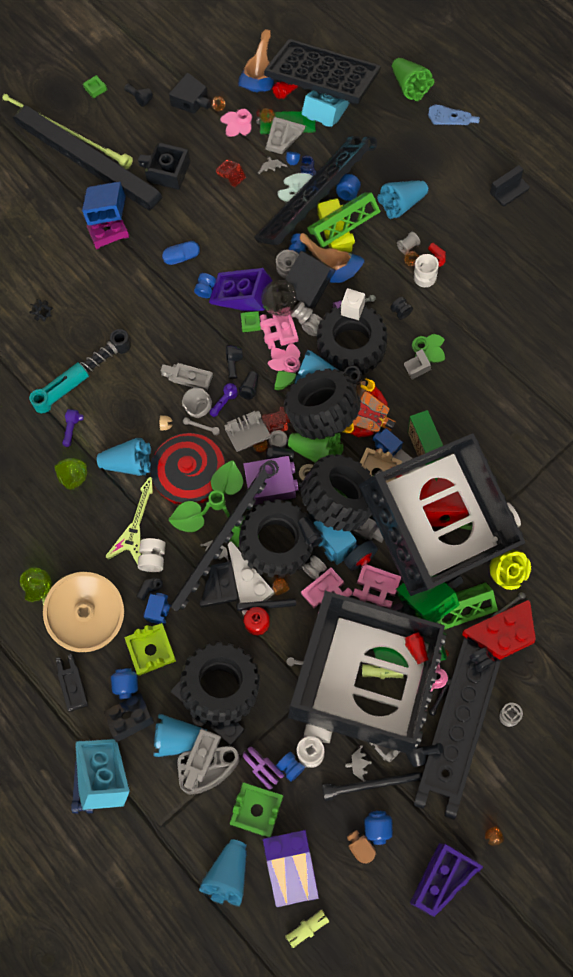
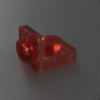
(231, 171)
(276, 421)

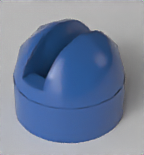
(292, 158)

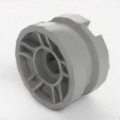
(285, 257)

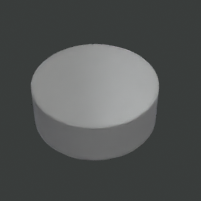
(278, 438)

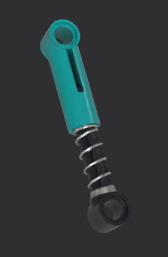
(78, 372)

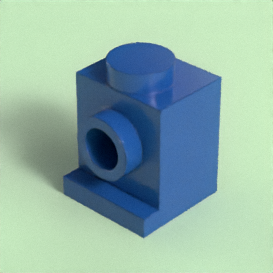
(387, 442)
(157, 608)

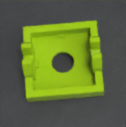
(150, 635)

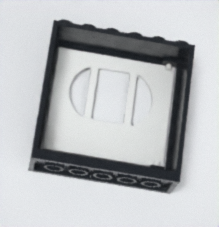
(407, 529)
(334, 702)

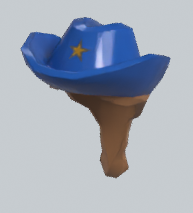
(253, 73)
(342, 261)

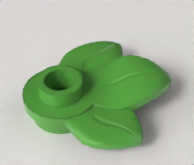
(432, 347)

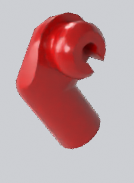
(439, 253)

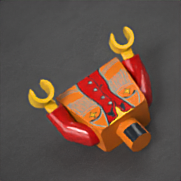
(371, 414)

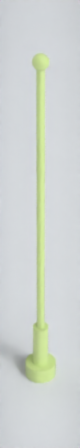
(124, 161)

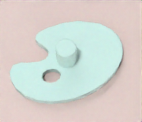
(295, 183)

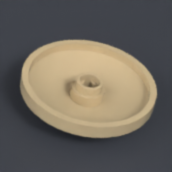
(83, 612)

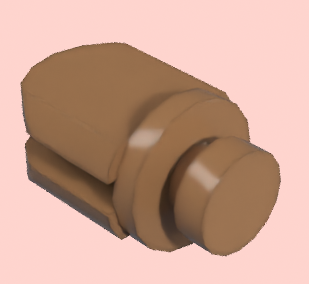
(361, 847)

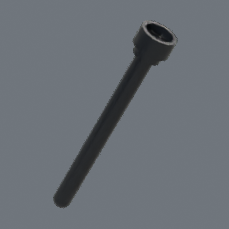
(331, 791)

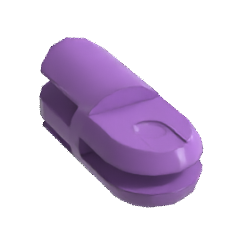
(262, 767)

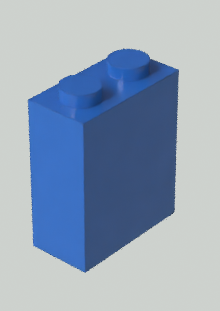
(103, 203)

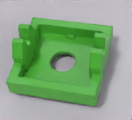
(242, 814)

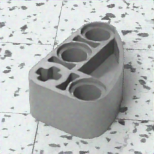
(216, 773)

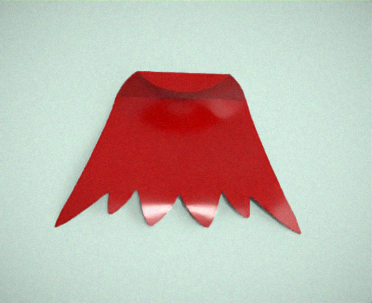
(448, 505)

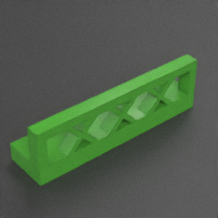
(342, 212)
(469, 597)

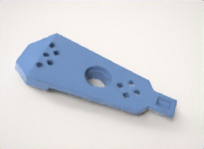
(442, 116)

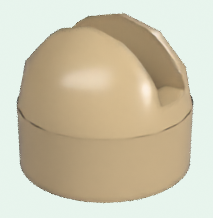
(164, 422)

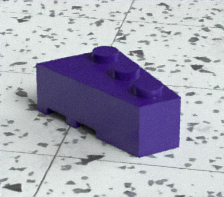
(443, 879)

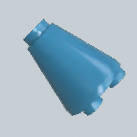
(401, 196)
(127, 458)
(227, 875)

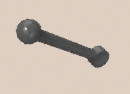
(521, 596)

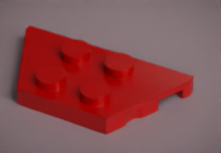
(505, 631)

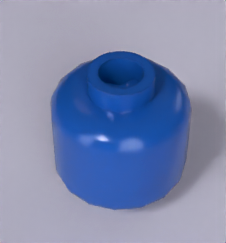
(348, 187)
(124, 683)
(378, 827)

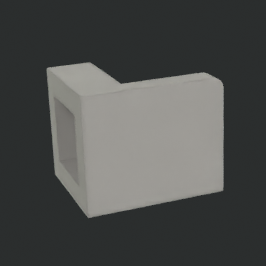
(418, 365)

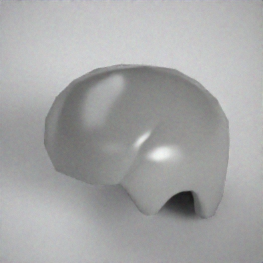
(197, 402)

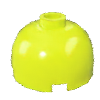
(510, 569)

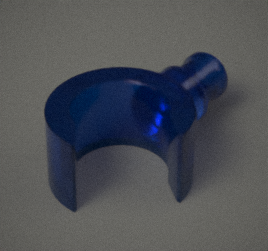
(308, 169)

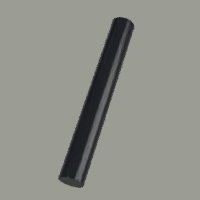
(266, 604)

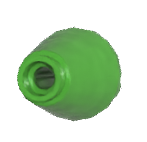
(412, 78)
(316, 448)

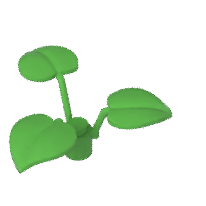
(188, 514)

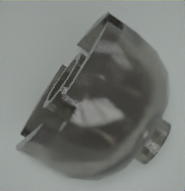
(278, 298)

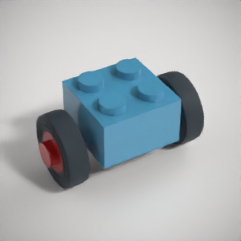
(342, 546)

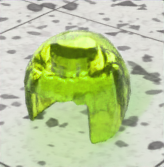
(71, 472)
(35, 584)

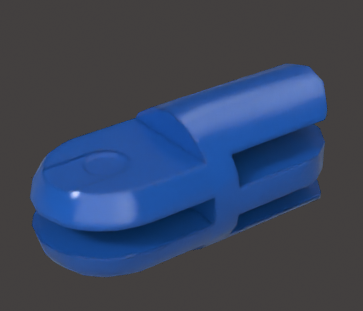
(180, 252)

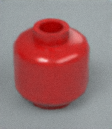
(256, 621)

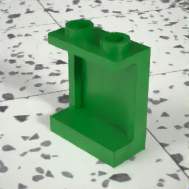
(430, 604)

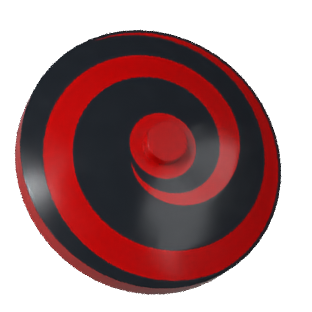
(185, 467)

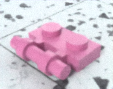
(285, 330)
(378, 580)
(327, 581)

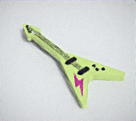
(131, 537)

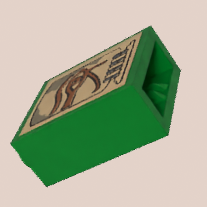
(424, 434)

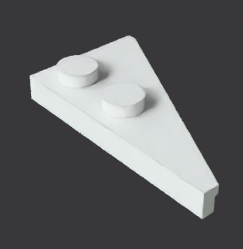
(249, 584)

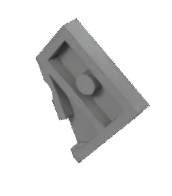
(283, 134)

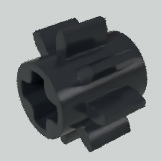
(45, 312)

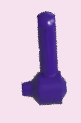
(230, 392)
(72, 417)

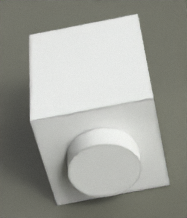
(352, 304)

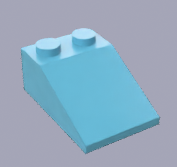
(323, 108)
(100, 774)

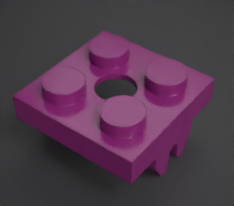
(103, 237)

